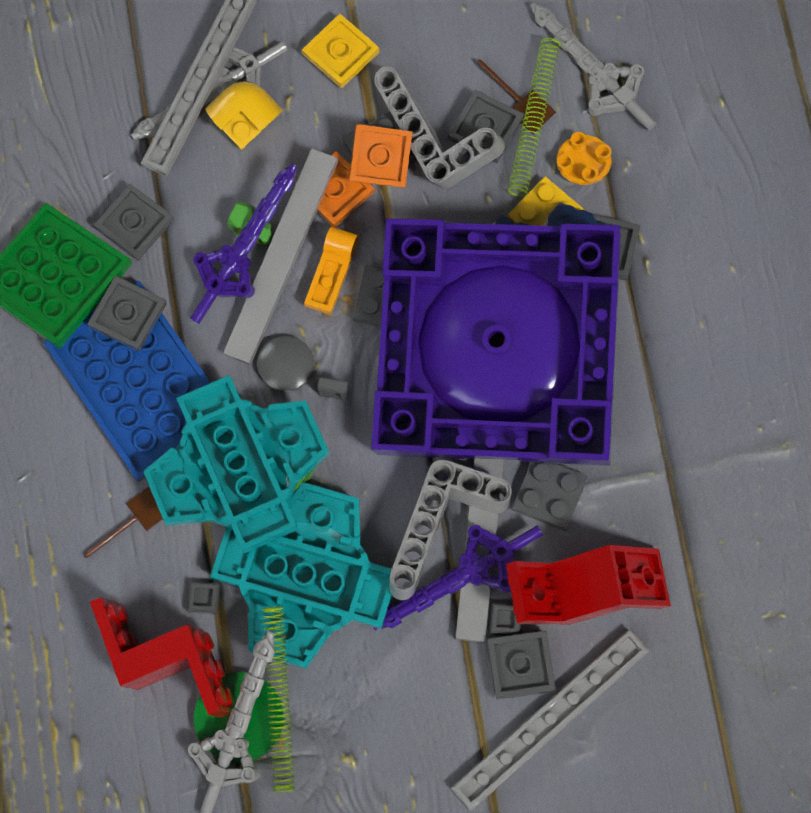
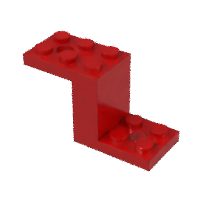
(587, 585)
(162, 657)

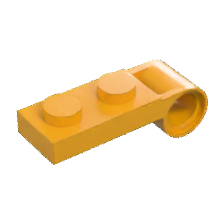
(331, 270)

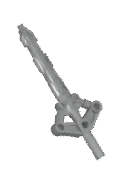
(247, 66)
(601, 76)
(231, 740)

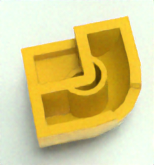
(243, 111)

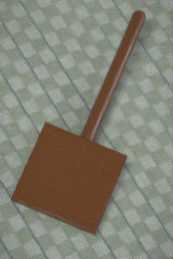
(521, 106)
(144, 510)

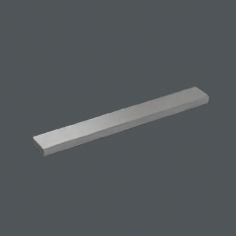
(197, 85)
(281, 256)
(475, 599)
(549, 720)

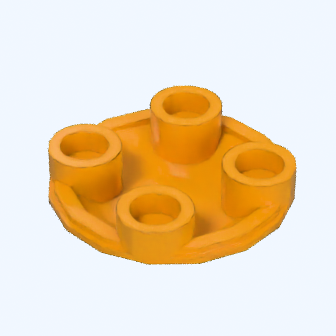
(584, 159)

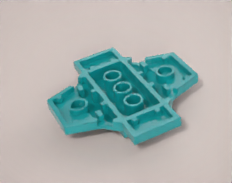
(236, 464)
(312, 573)

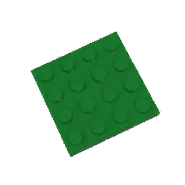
(56, 274)

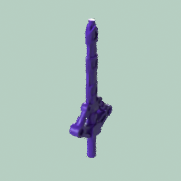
(235, 257)
(472, 569)

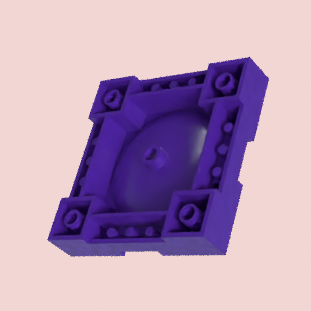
(535, 395)

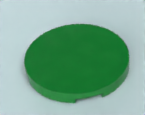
(258, 729)

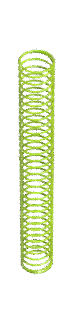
(524, 140)
(273, 609)

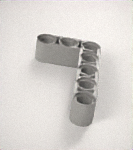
(427, 136)
(431, 516)

